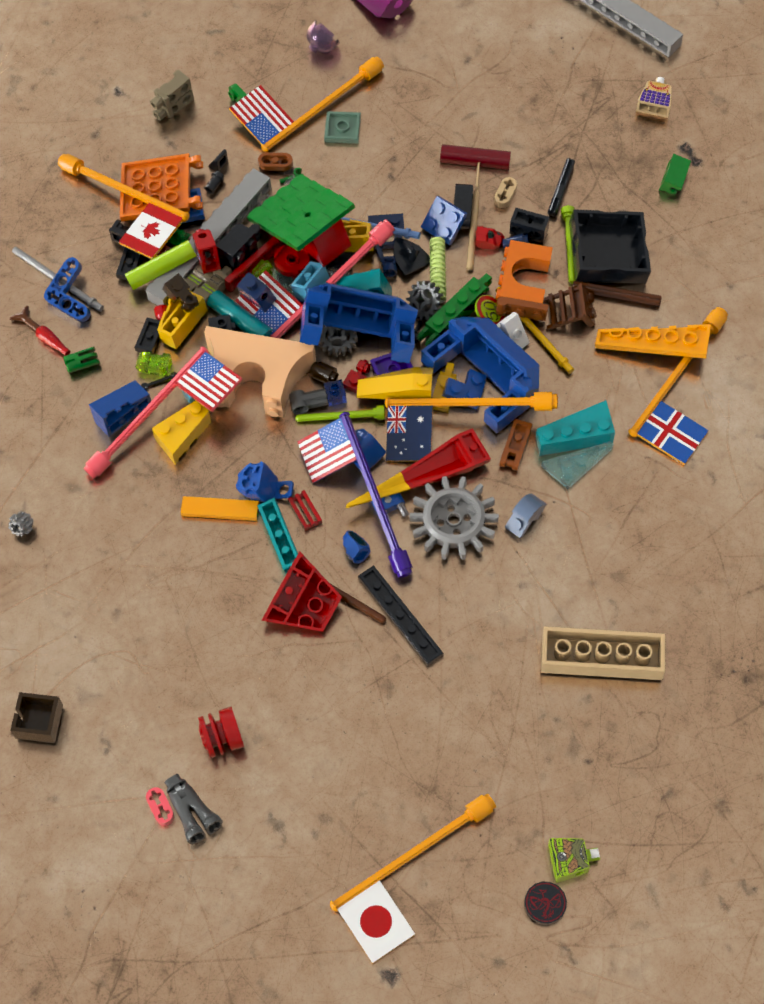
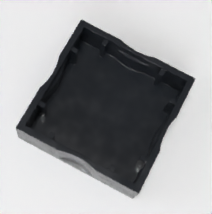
(609, 247)

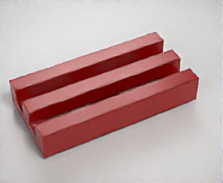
(298, 497)

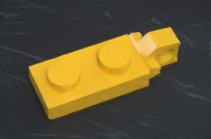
(440, 384)

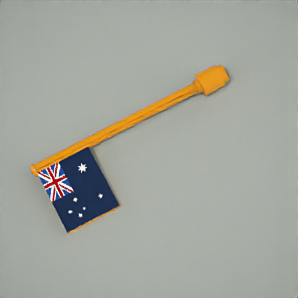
(412, 420)

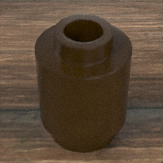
(323, 372)

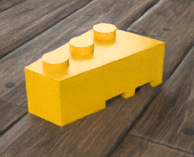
(177, 323)

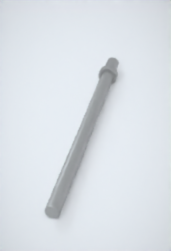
(91, 301)

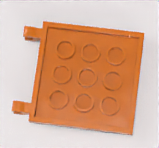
(162, 179)

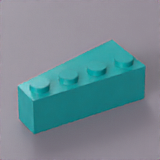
(577, 431)

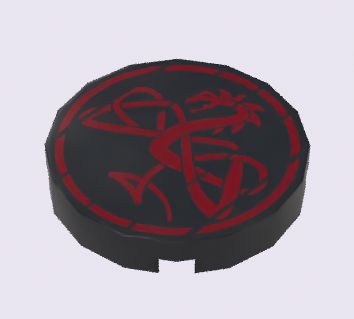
(545, 903)

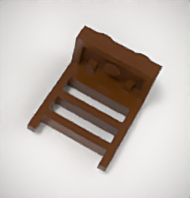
(581, 306)

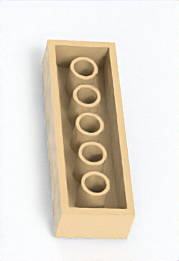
(603, 653)

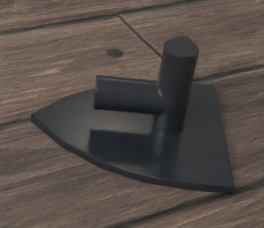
(409, 256)

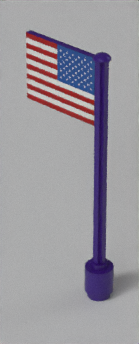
(336, 448)

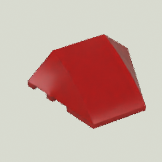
(303, 598)

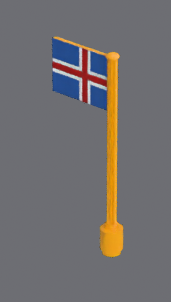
(664, 425)

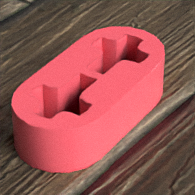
(163, 804)

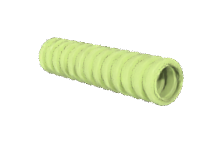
(438, 265)

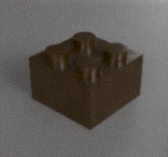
(40, 717)

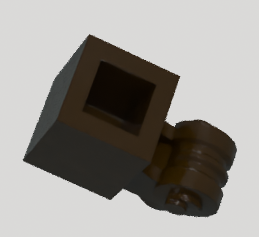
(177, 290)

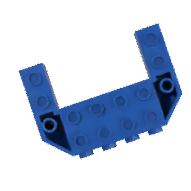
(361, 312)
(494, 356)

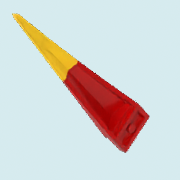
(450, 459)

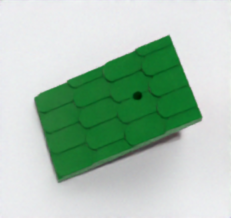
(306, 218)

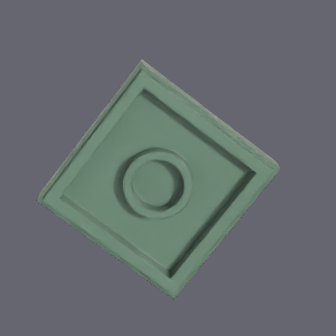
(342, 127)

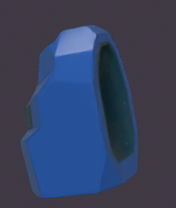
(356, 547)

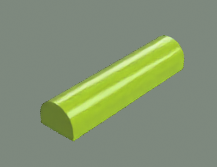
(160, 265)

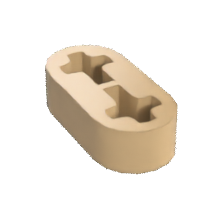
(507, 193)

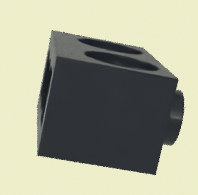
(529, 223)

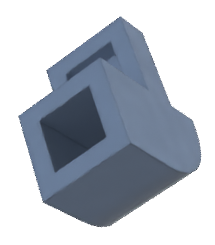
(525, 512)

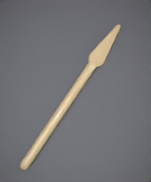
(473, 223)

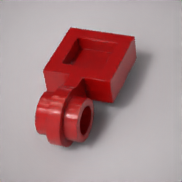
(351, 381)

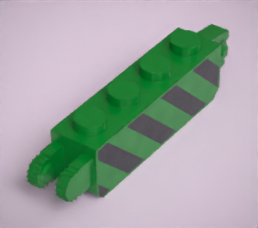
(460, 305)

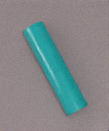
(243, 319)
(278, 532)

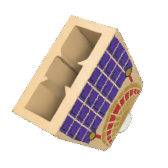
(655, 98)

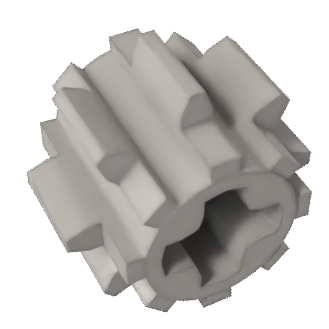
(20, 523)

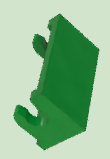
(675, 174)

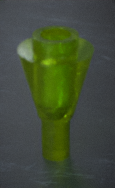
(261, 267)

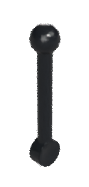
(146, 386)

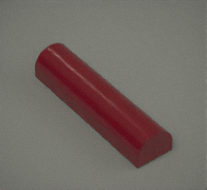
(471, 156)

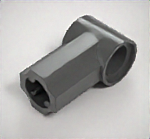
(303, 401)

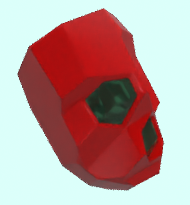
(488, 238)

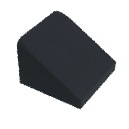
(220, 160)

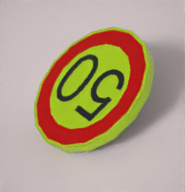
(485, 308)

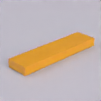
(219, 508)

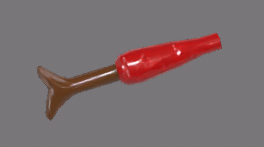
(42, 332)

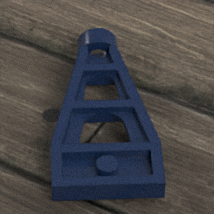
(388, 262)

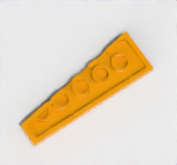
(683, 341)

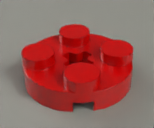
(287, 268)

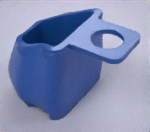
(371, 448)
(261, 484)

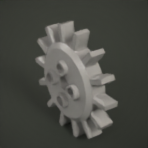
(464, 505)

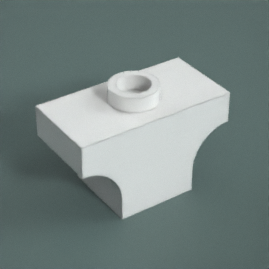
(514, 329)

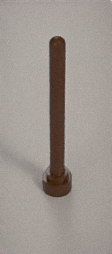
(361, 606)

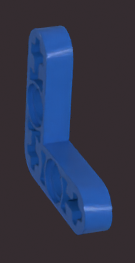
(60, 291)

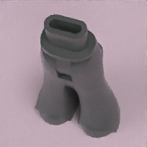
(185, 798)

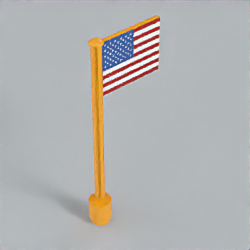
(272, 124)

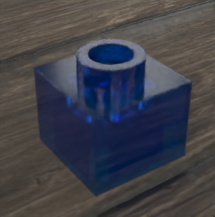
(335, 392)

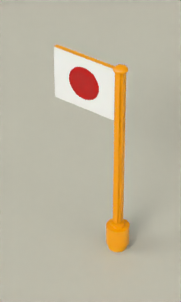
(370, 909)

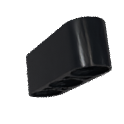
(463, 201)

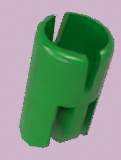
(81, 360)

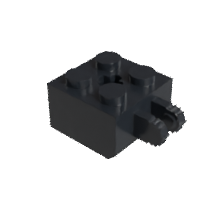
(238, 245)

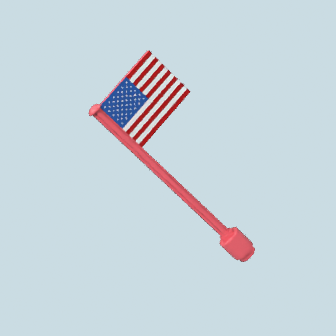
(287, 308)
(200, 378)

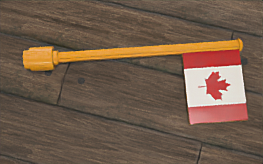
(152, 226)

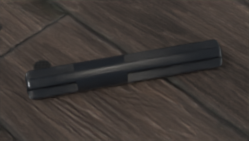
(561, 187)

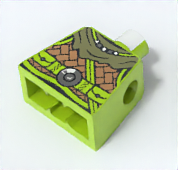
(570, 857)

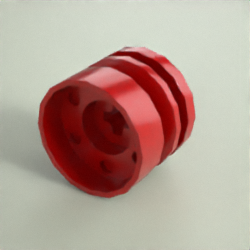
(220, 732)

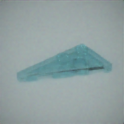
(573, 466)

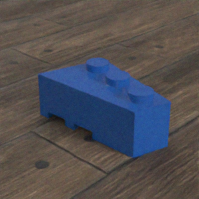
(119, 407)

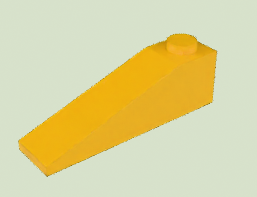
(400, 384)

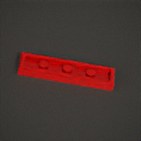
(264, 253)

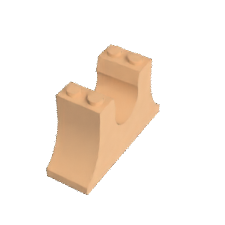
(262, 359)

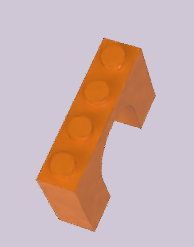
(523, 256)

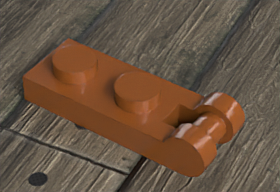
(523, 308)
(516, 444)

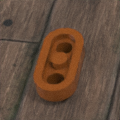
(276, 161)

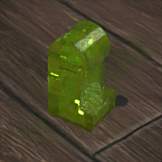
(154, 364)

